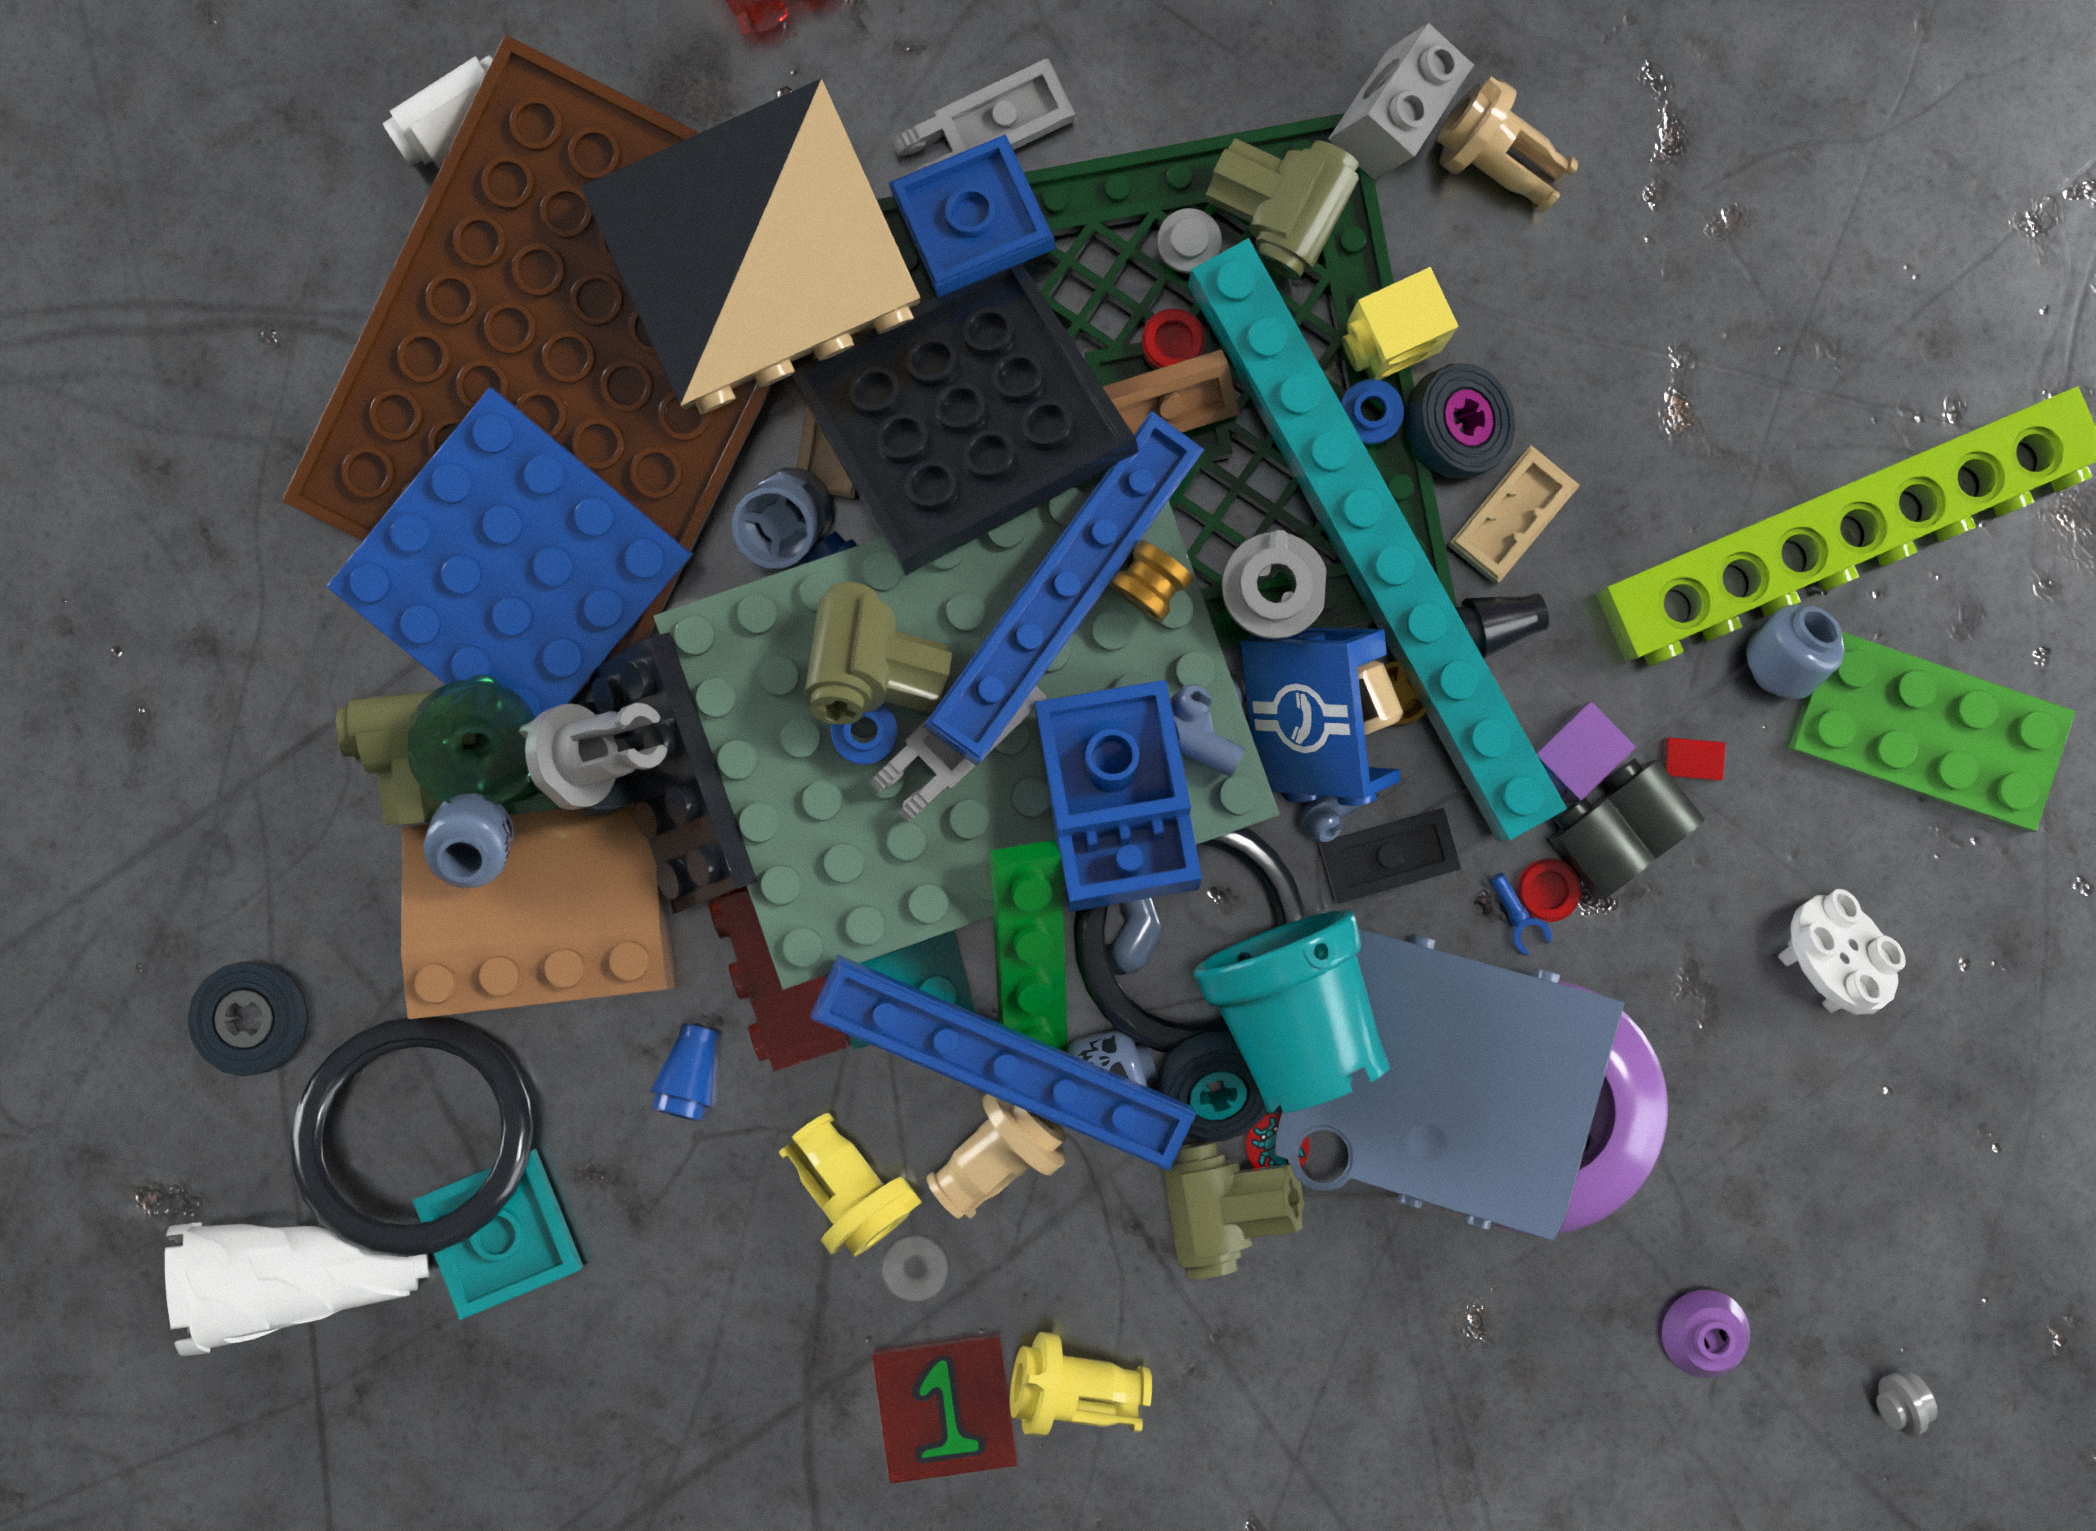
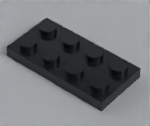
(682, 798)

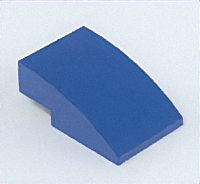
(1118, 795)

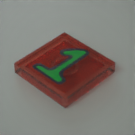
(945, 1408)

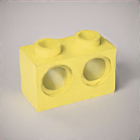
(1399, 326)

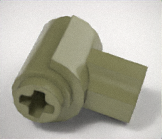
(1286, 200)
(865, 661)
(377, 736)
(1221, 1208)

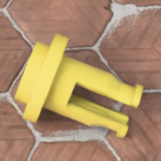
(847, 1188)
(1074, 1389)

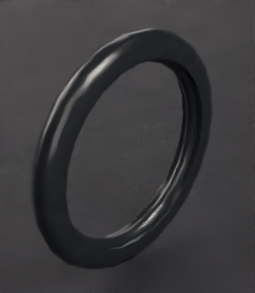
(1108, 993)
(472, 1215)

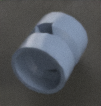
(771, 526)

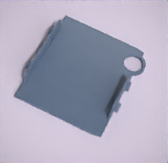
(1481, 1088)

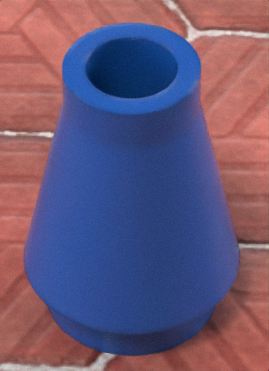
(687, 1075)

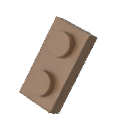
(1181, 394)

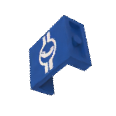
(1311, 715)

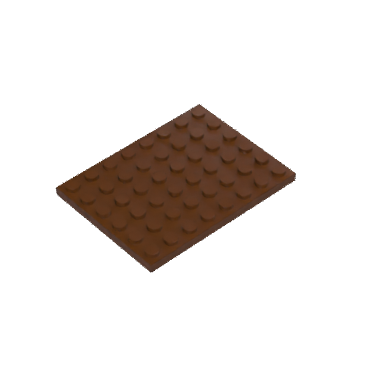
(522, 297)

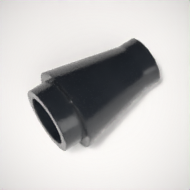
(1502, 620)

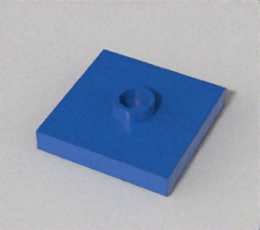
(972, 215)

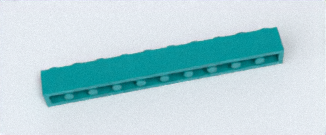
(1374, 542)

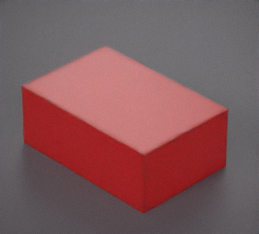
(1694, 759)

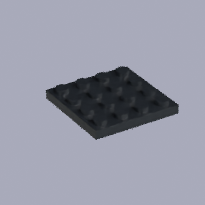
(964, 416)

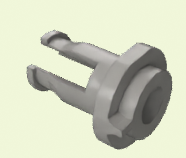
(1262, 559)
(576, 755)

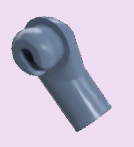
(1197, 733)
(1324, 817)

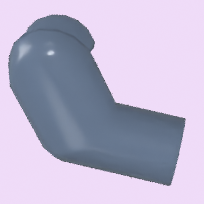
(1136, 938)

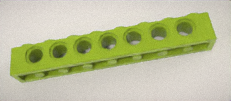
(2055, 428)

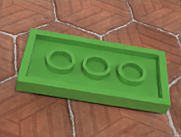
(1935, 733)

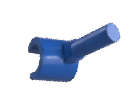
(1518, 915)

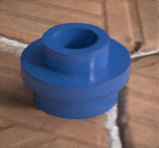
(1372, 389)
(872, 751)

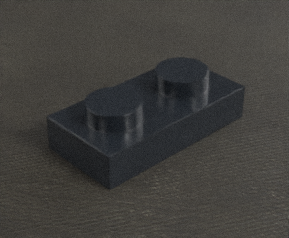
(1390, 856)

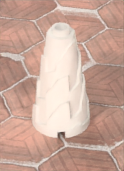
(257, 1279)

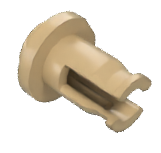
(1485, 128)
(996, 1156)

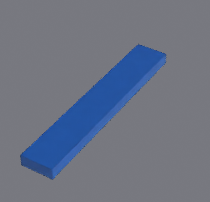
(1062, 590)
(1002, 1062)

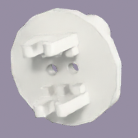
(1844, 954)

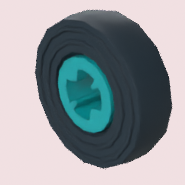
(1201, 1062)

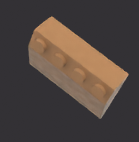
(559, 923)

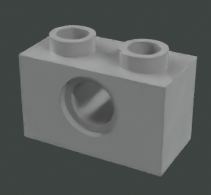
(1401, 101)

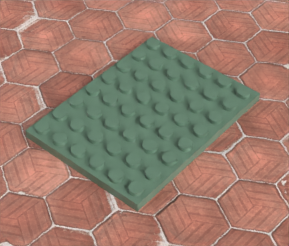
(833, 851)

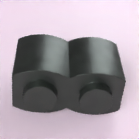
(1625, 827)

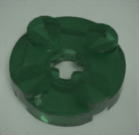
(462, 708)

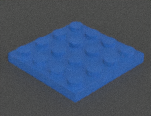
(509, 561)

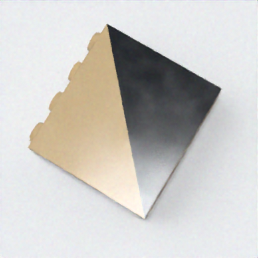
(753, 247)

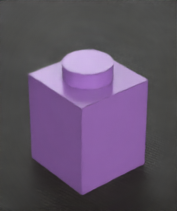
(1582, 751)

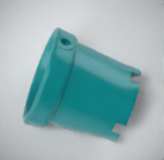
(1298, 1009)

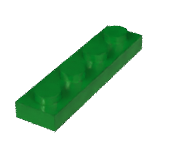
(1030, 940)

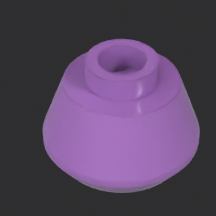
(1700, 1317)

